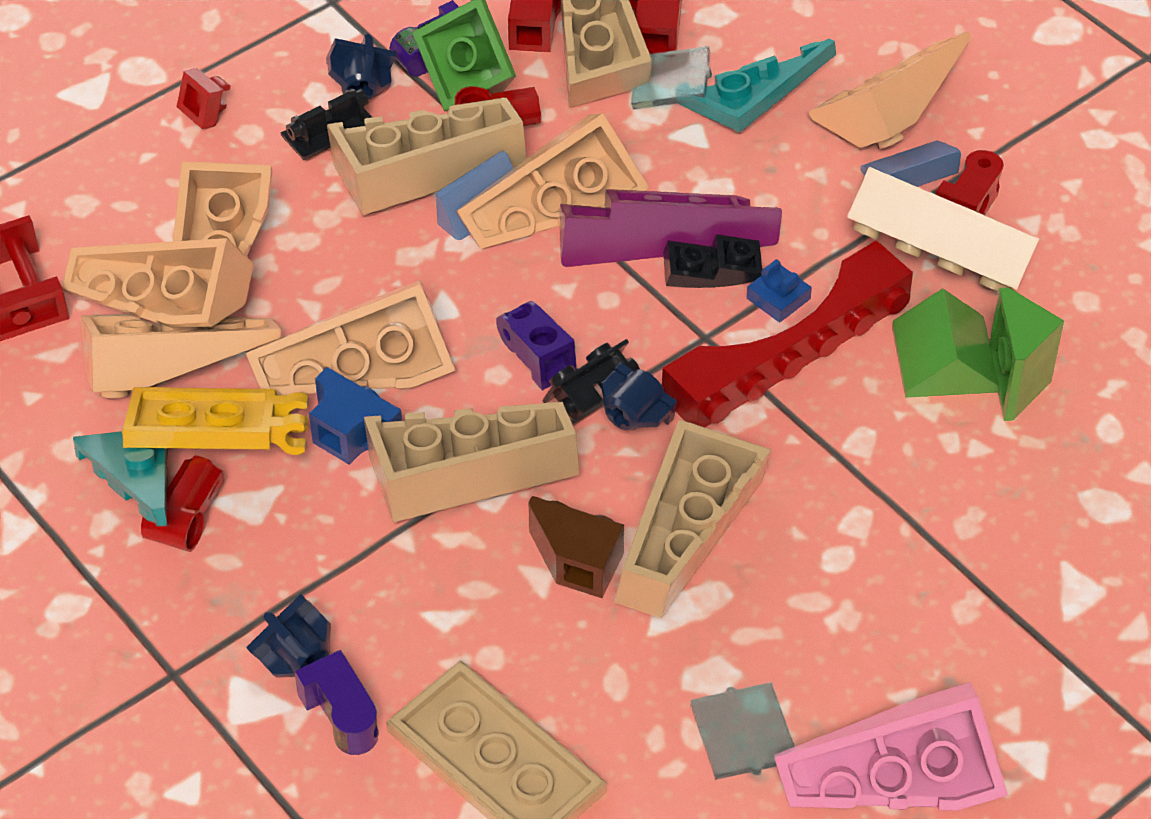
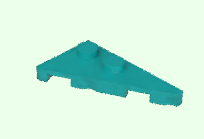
(754, 88)
(129, 471)

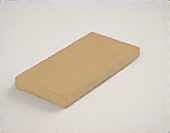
(493, 751)

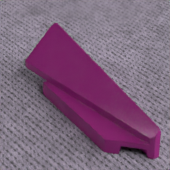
(641, 223)

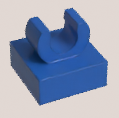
(778, 291)

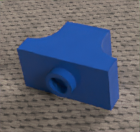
(340, 414)

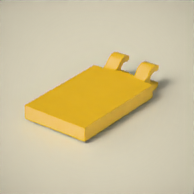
(214, 419)

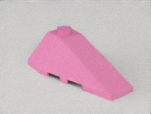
(905, 757)

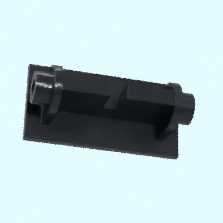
(309, 131)
(577, 388)

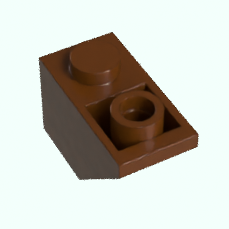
(576, 545)

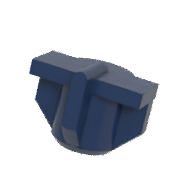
(360, 65)
(636, 399)
(292, 638)

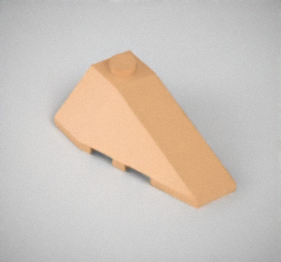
(892, 98)
(566, 170)
(222, 202)
(163, 281)
(374, 344)
(133, 352)

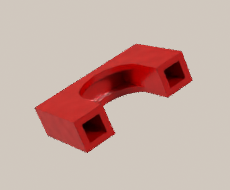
(533, 24)

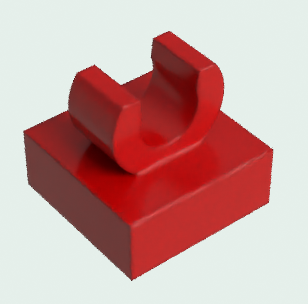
(201, 97)

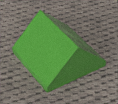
(464, 52)
(944, 349)
(1023, 350)

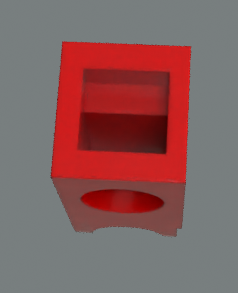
(977, 184)

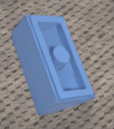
(920, 163)
(466, 188)

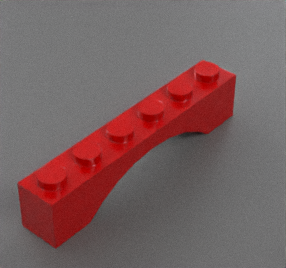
(722, 378)

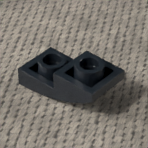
(722, 264)

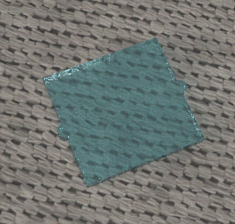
(675, 78)
(741, 729)

